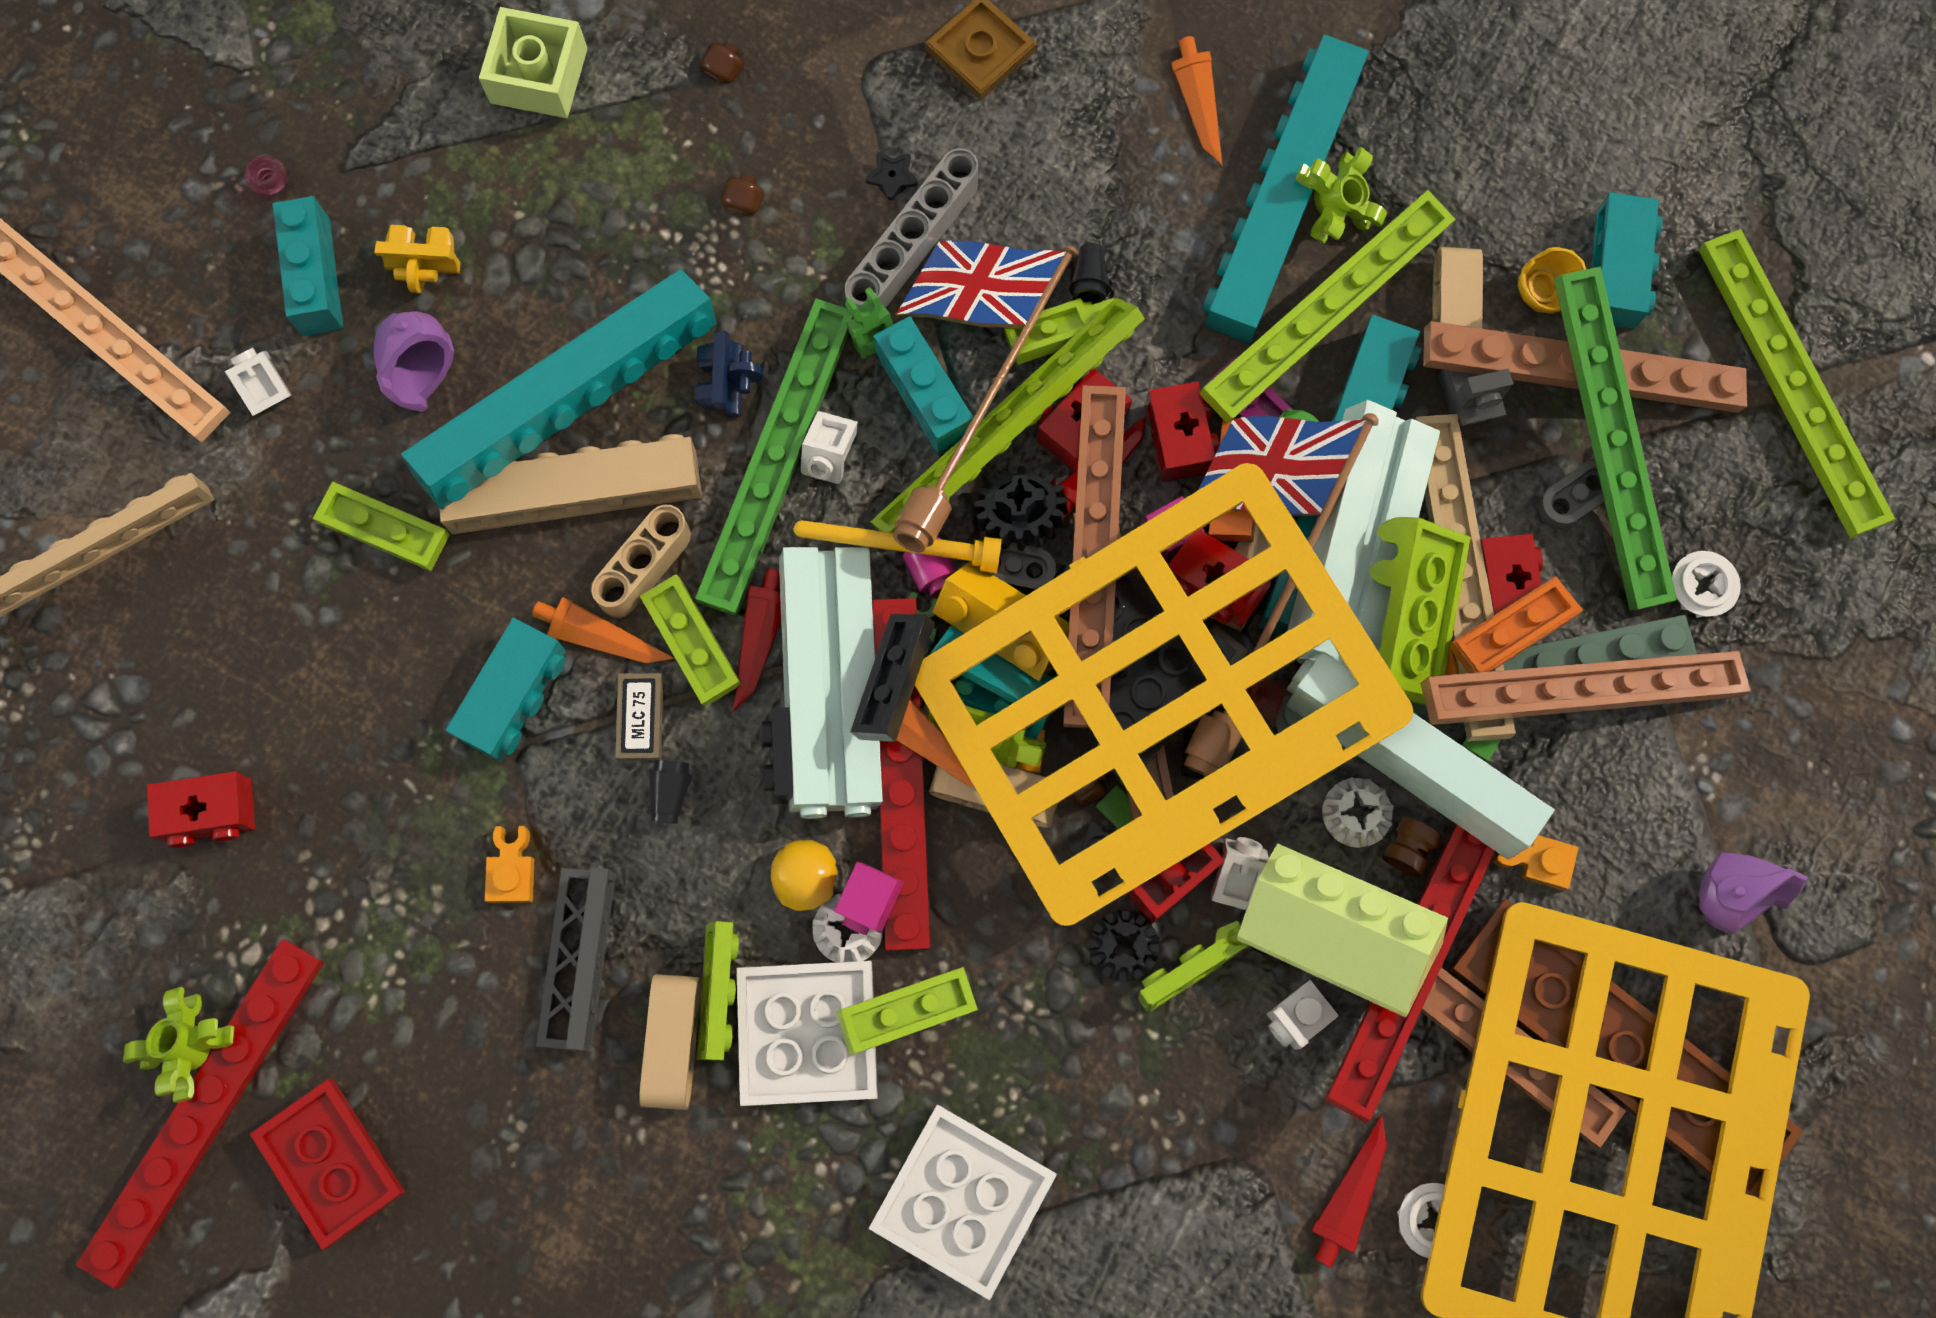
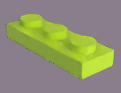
(381, 526)
(690, 640)
(716, 991)
(906, 1010)

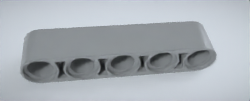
(919, 218)

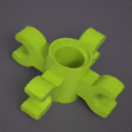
(1341, 195)
(178, 1044)

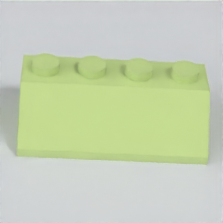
(1342, 929)

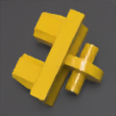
(416, 261)

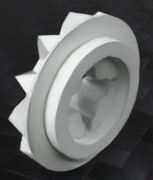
(1724, 585)
(1346, 828)
(829, 940)
(1414, 1211)

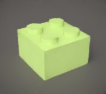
(533, 62)

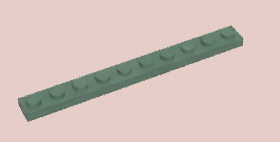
(1640, 641)

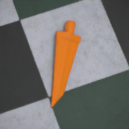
(1197, 87)
(583, 628)
(928, 741)

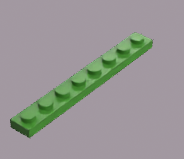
(1615, 438)
(774, 459)

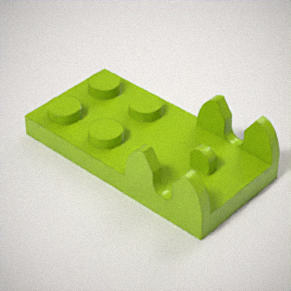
(1422, 599)

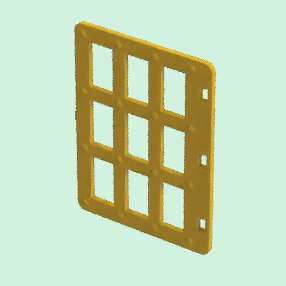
(1259, 778)
(1750, 1133)

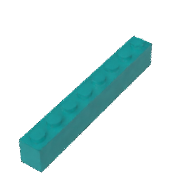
(1281, 199)
(1376, 376)
(560, 389)

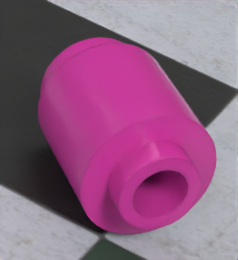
(929, 571)

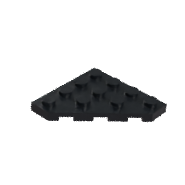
(1155, 677)

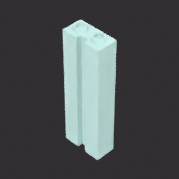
(1382, 485)
(825, 673)
(1432, 767)

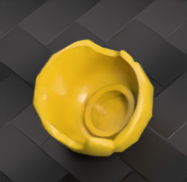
(1538, 274)
(803, 875)

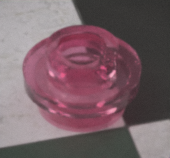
(261, 167)

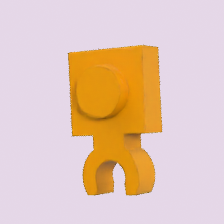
(1544, 862)
(510, 875)

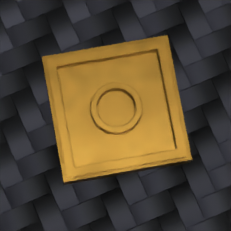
(980, 47)

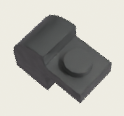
(1475, 396)

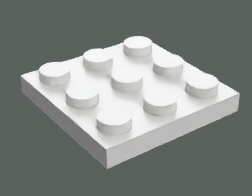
(793, 1036)
(963, 1202)

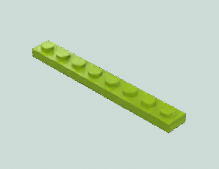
(1326, 307)
(1796, 384)
(1026, 403)

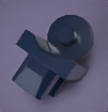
(731, 374)

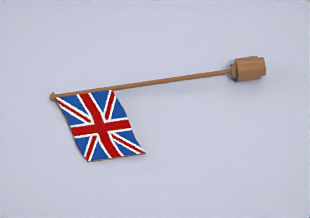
(983, 289)
(1307, 470)

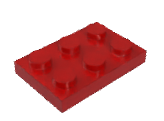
(327, 1163)

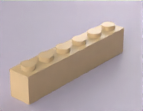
(580, 485)

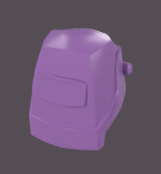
(411, 358)
(1744, 887)

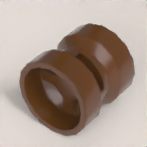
(1411, 847)

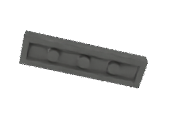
(591, 956)

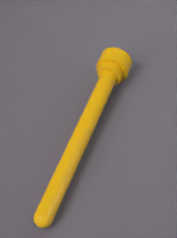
(982, 553)

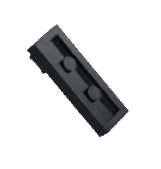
(893, 677)

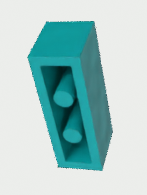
(1625, 251)
(307, 266)
(923, 384)
(995, 684)
(508, 690)

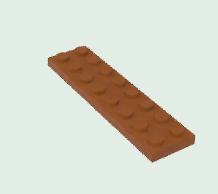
(1623, 1037)

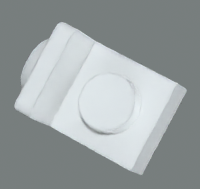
(257, 381)
(827, 447)
(1238, 872)
(1300, 1016)

